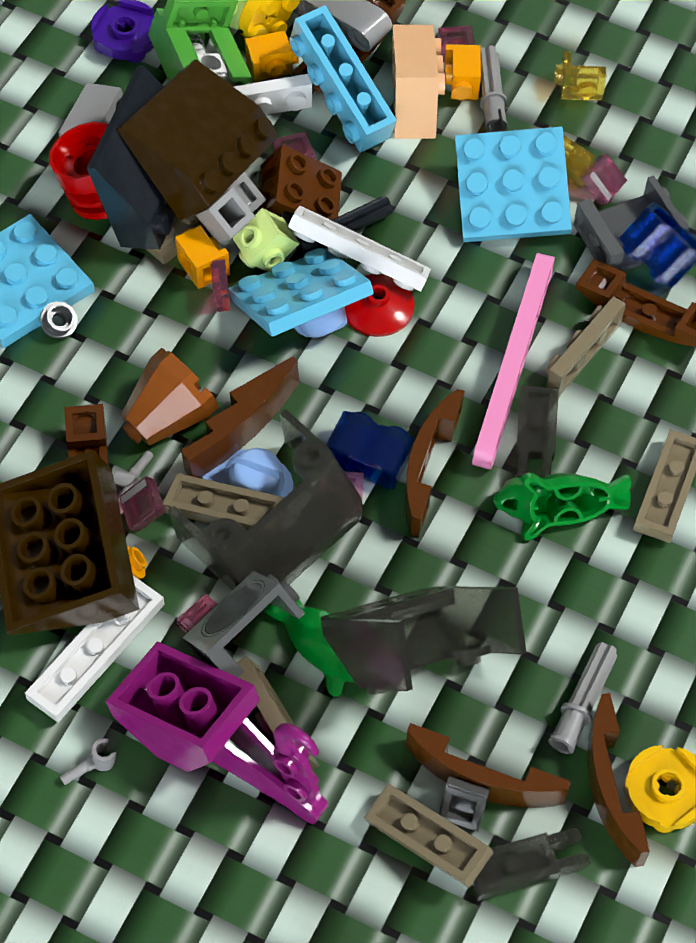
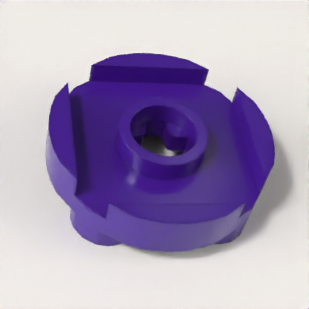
(123, 45)

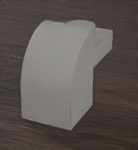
(232, 209)

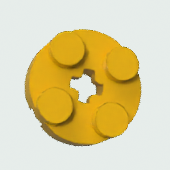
(265, 16)
(643, 792)

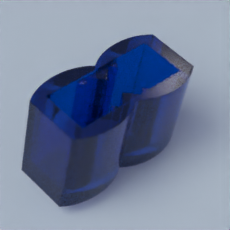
(660, 244)
(370, 448)

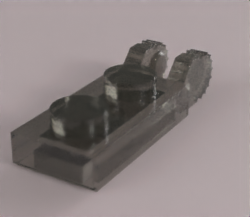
(536, 428)
(528, 863)

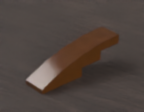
(250, 411)

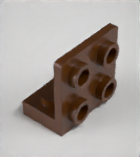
(297, 180)

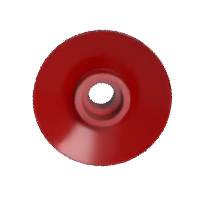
(384, 315)

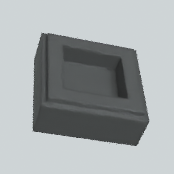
(463, 803)

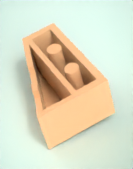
(416, 80)

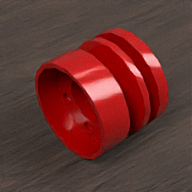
(69, 163)

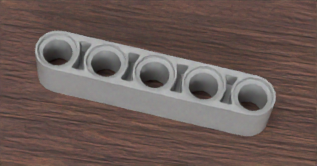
(358, 20)

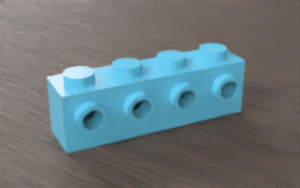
(342, 79)

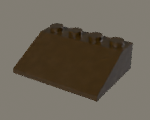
(197, 138)
(63, 548)

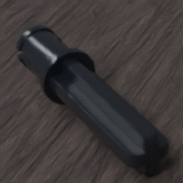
(354, 220)

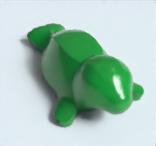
(559, 499)
(311, 644)

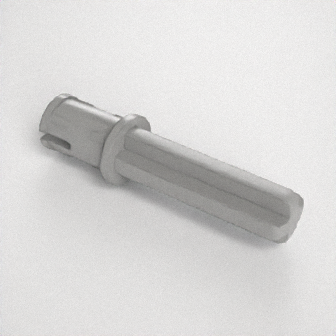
(493, 100)
(577, 711)

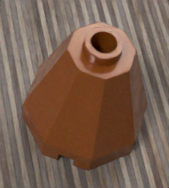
(165, 400)

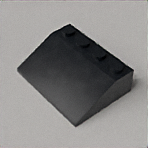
(126, 191)

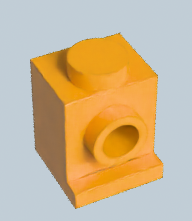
(269, 56)
(463, 71)
(196, 252)

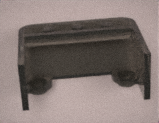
(291, 532)
(420, 627)

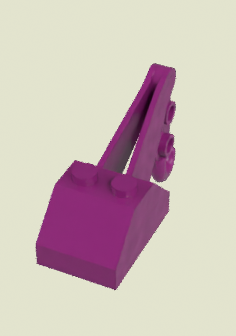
(190, 712)

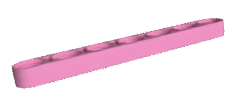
(513, 362)

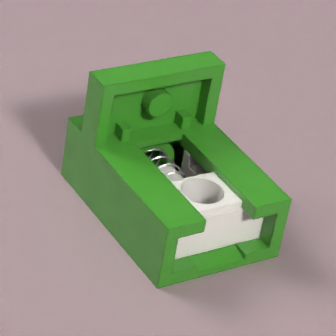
(201, 32)

